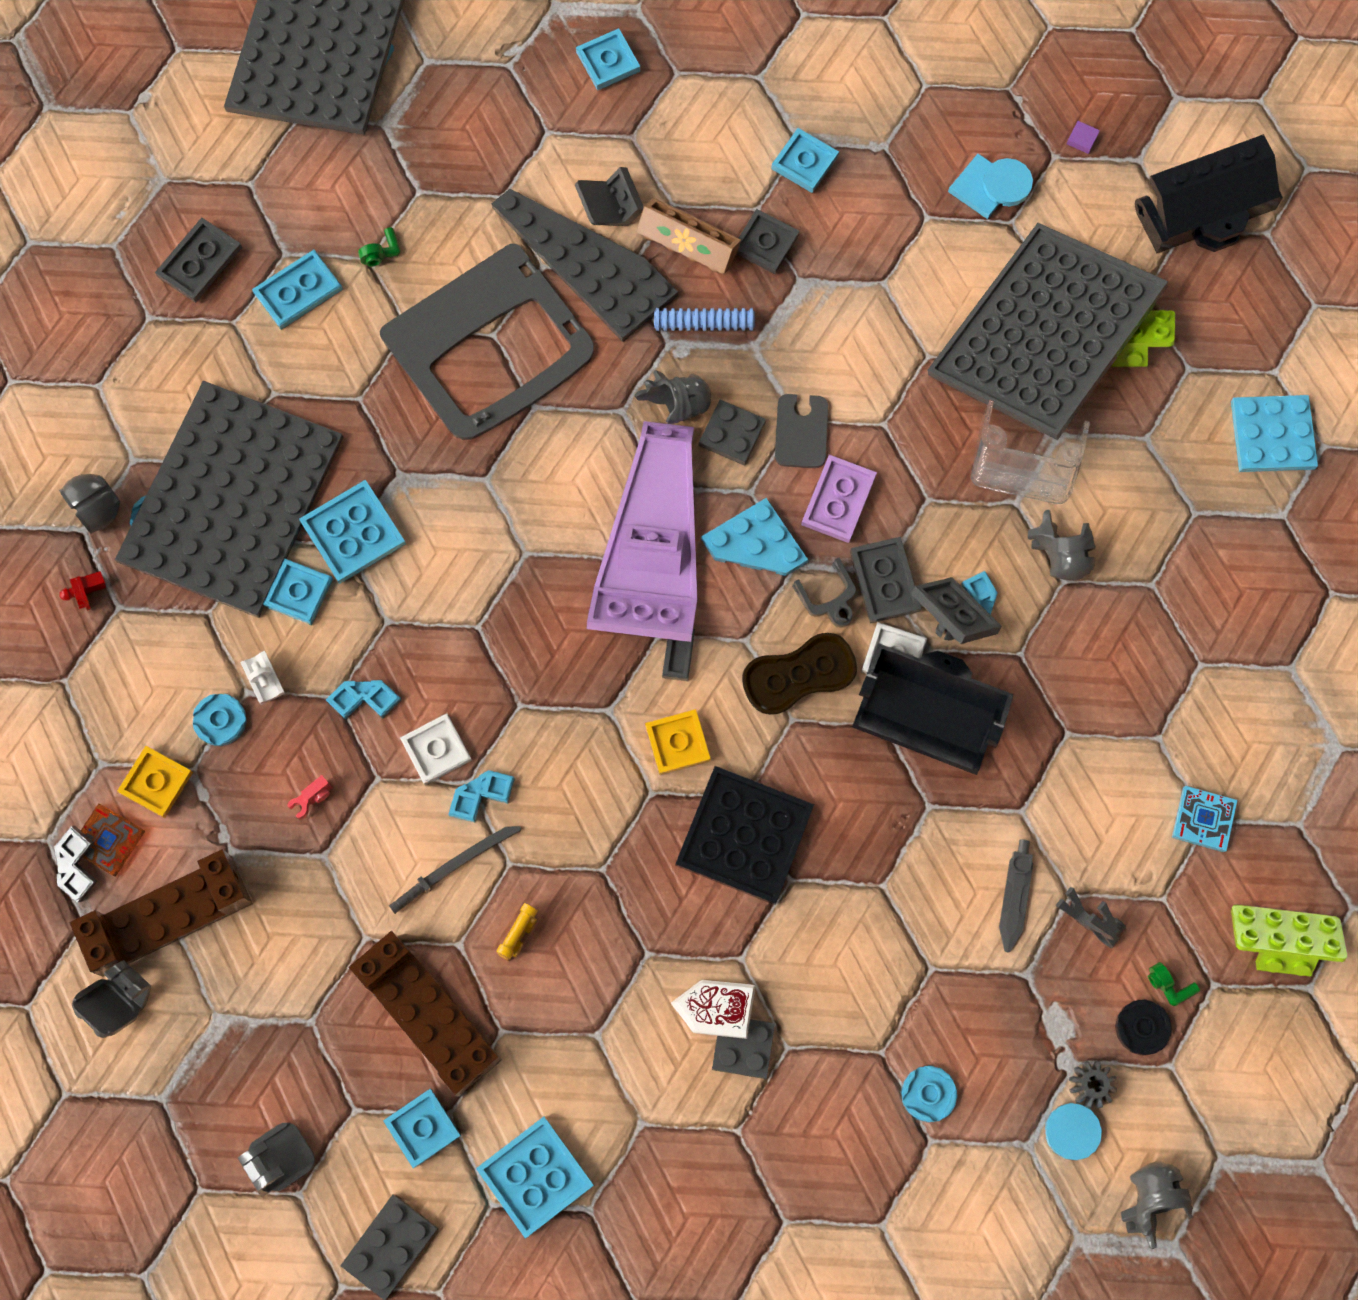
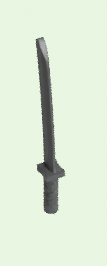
(427, 882)

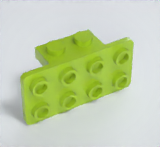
(1155, 331)
(1288, 939)

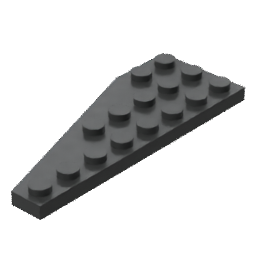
(604, 275)

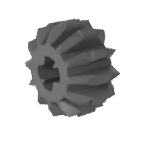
(1096, 1075)

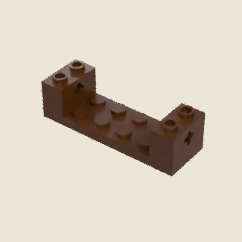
(162, 914)
(425, 1013)

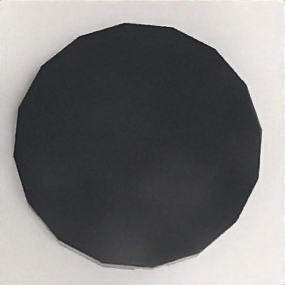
(1143, 1027)

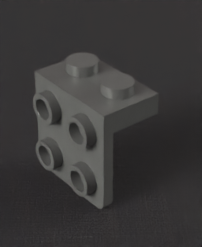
(610, 201)

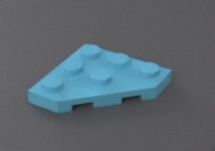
(756, 541)

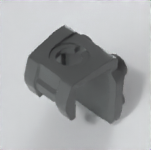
(109, 1003)
(277, 1159)

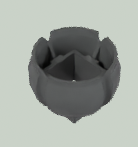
(93, 499)

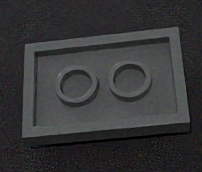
(198, 260)
(885, 579)
(389, 1247)

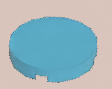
(1007, 182)
(219, 719)
(929, 1094)
(1073, 1131)

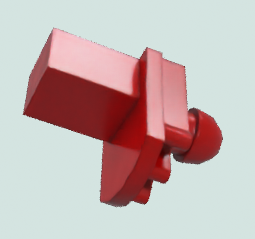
(81, 587)

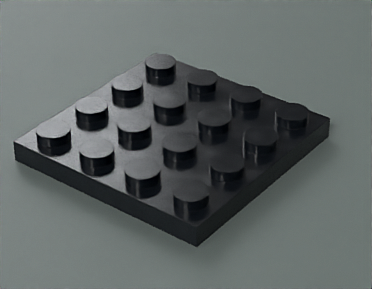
(744, 835)

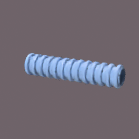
(704, 319)

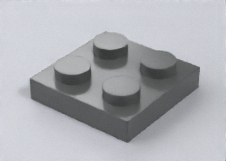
(766, 241)
(732, 432)
(745, 1056)

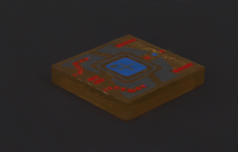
(112, 838)

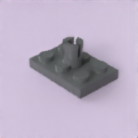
(955, 611)

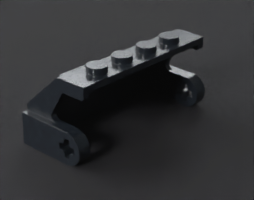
(1211, 197)
(932, 707)

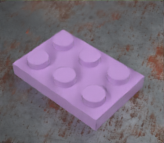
(838, 498)

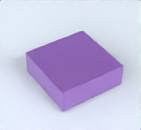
(1083, 137)

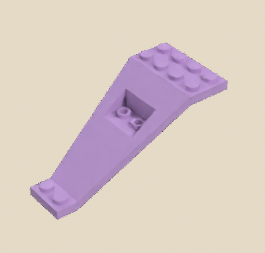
(651, 557)

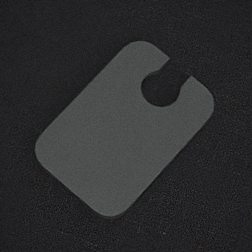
(801, 438)

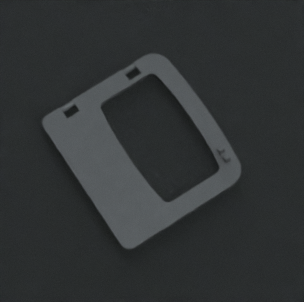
(464, 307)

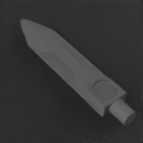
(1016, 895)

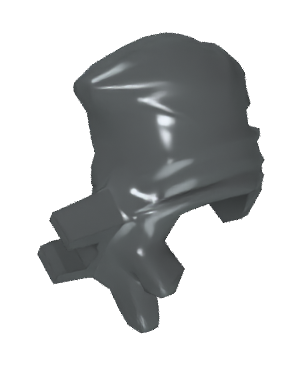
(683, 395)
(1067, 554)
(1157, 1193)

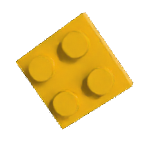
(677, 742)
(155, 781)

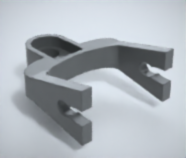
(834, 606)
(1105, 930)

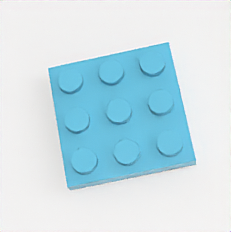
(1274, 433)
(352, 531)
(534, 1177)

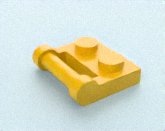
(524, 923)

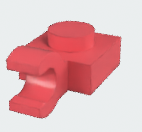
(315, 792)

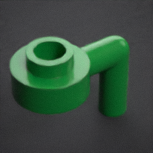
(373, 253)
(1162, 979)

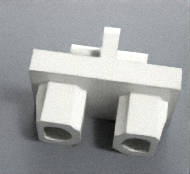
(262, 678)

